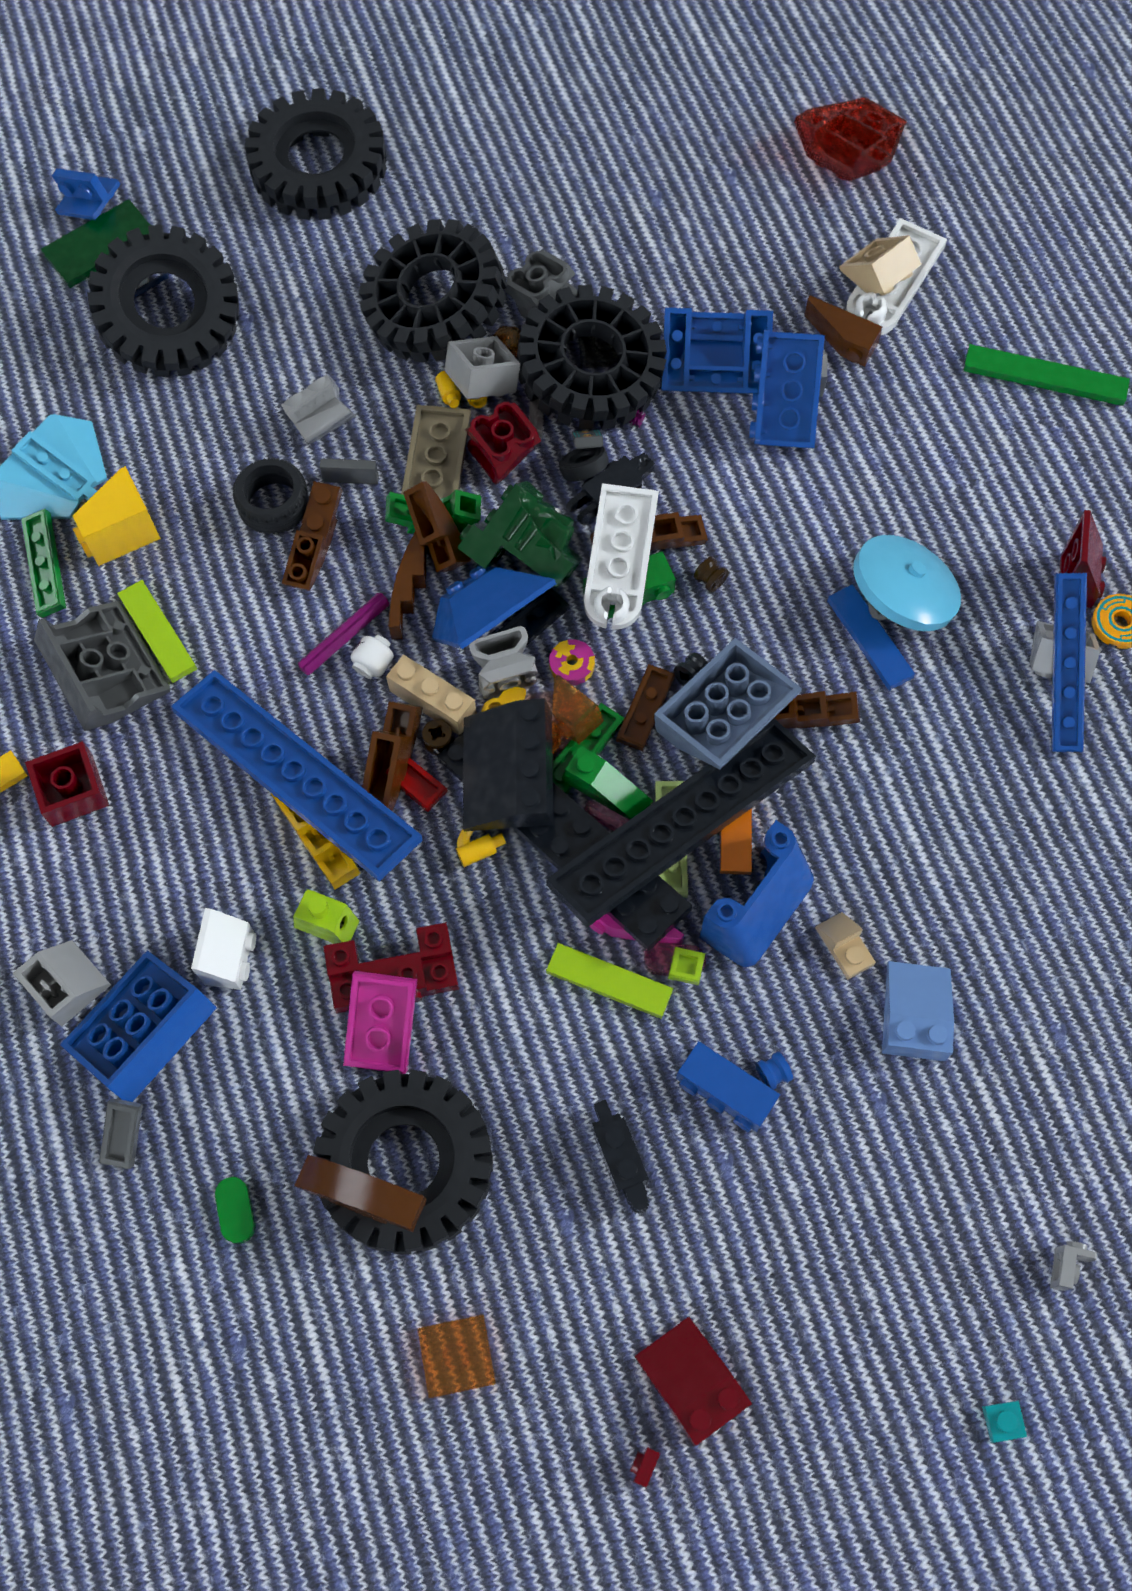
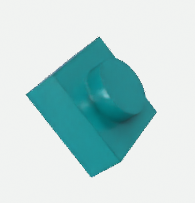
(1004, 1421)

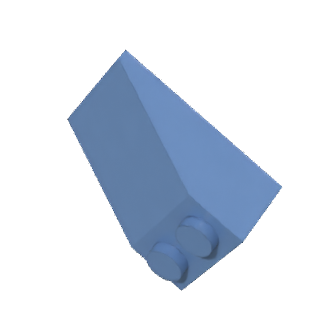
(918, 1012)

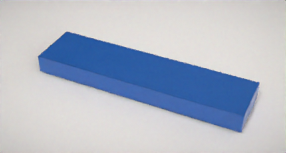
(870, 637)

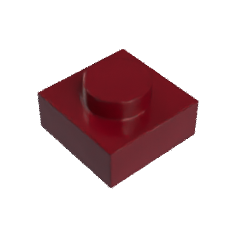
(644, 1466)

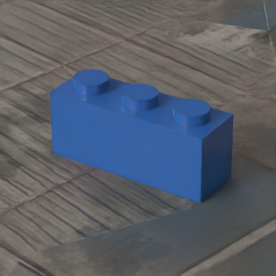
(726, 1087)

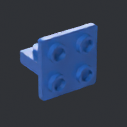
(83, 193)

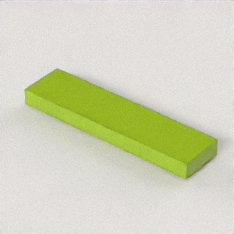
(157, 631)
(609, 980)

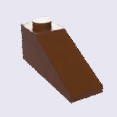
(844, 331)

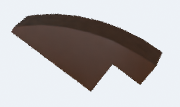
(391, 750)
(361, 1192)

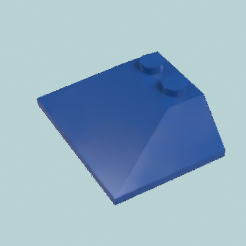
(712, 350)
(483, 602)

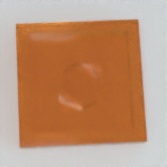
(456, 1356)

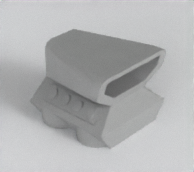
(317, 409)
(503, 662)

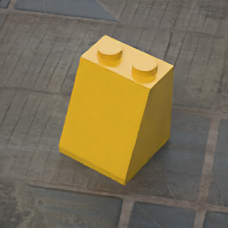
(114, 520)

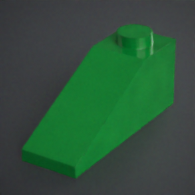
(604, 784)

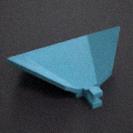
(51, 469)

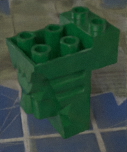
(527, 530)

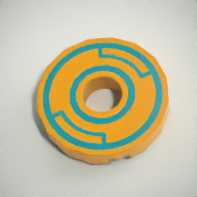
(1104, 624)

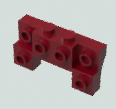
(431, 966)

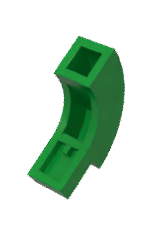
(461, 505)

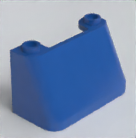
(748, 930)

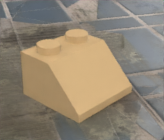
(882, 264)

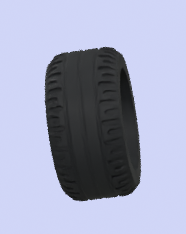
(264, 473)

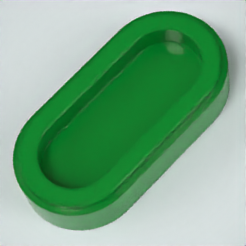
(235, 1210)

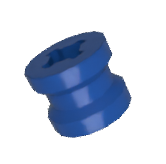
(774, 1070)

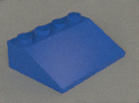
(138, 1026)

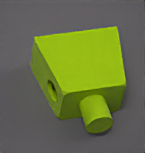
(322, 918)

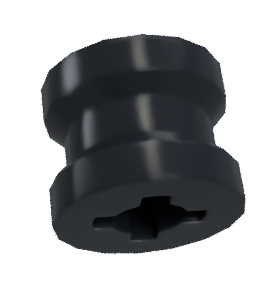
(687, 670)

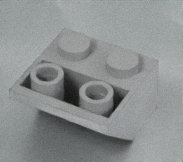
(61, 980)

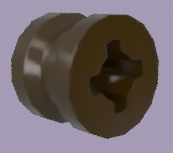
(711, 574)
(436, 744)

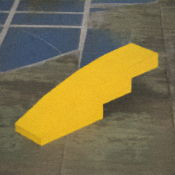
(331, 860)

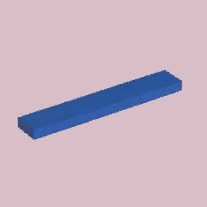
(1069, 662)

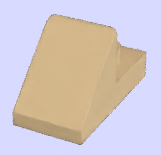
(844, 943)

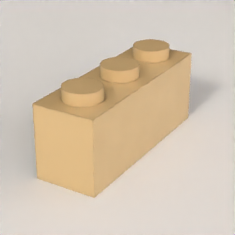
(427, 690)

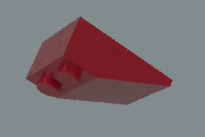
(1084, 555)
(692, 1381)

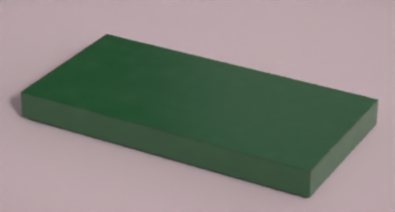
(77, 251)

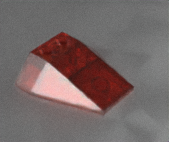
(850, 137)

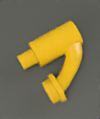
(451, 394)
(477, 849)

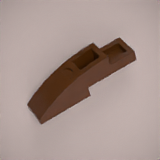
(676, 531)
(314, 537)

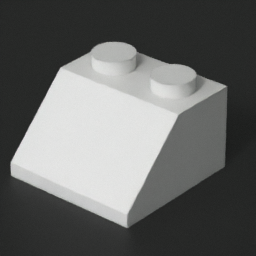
(223, 950)

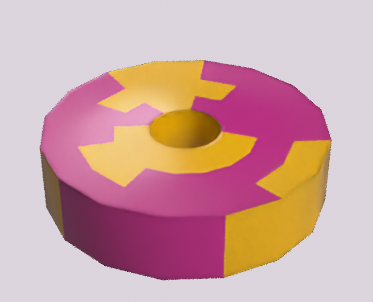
(572, 650)

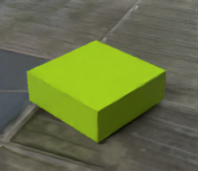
(686, 966)

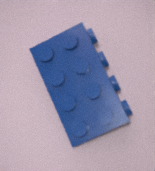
(787, 389)

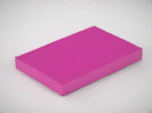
(380, 1022)

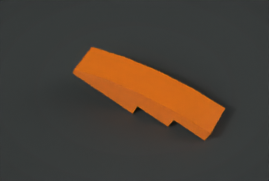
(737, 846)

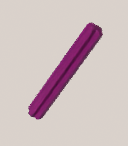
(343, 633)

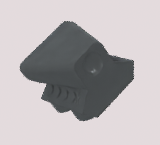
(537, 278)

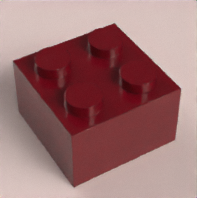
(67, 784)

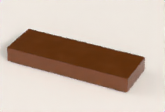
(647, 701)

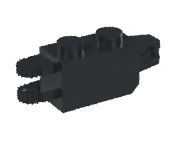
(620, 473)
(621, 1157)

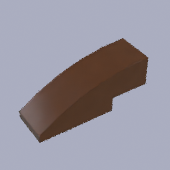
(435, 527)

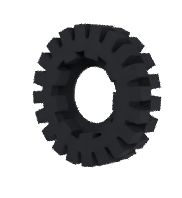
(284, 127)
(155, 347)
(461, 1143)

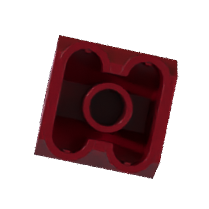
(501, 440)

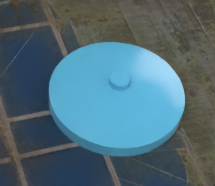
(907, 583)

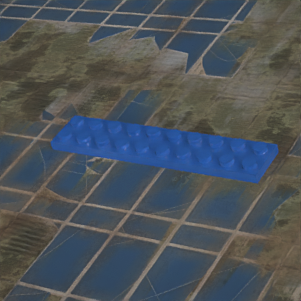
(297, 775)

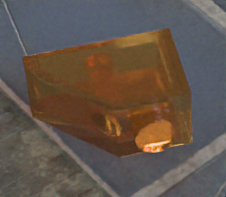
(573, 711)

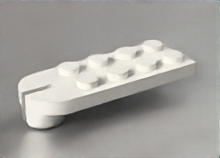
(888, 308)
(620, 554)

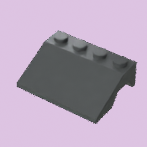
(101, 664)

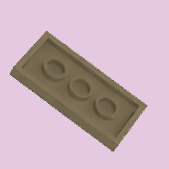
(437, 448)

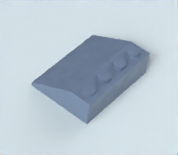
(725, 705)

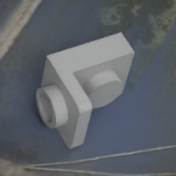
(1065, 1270)

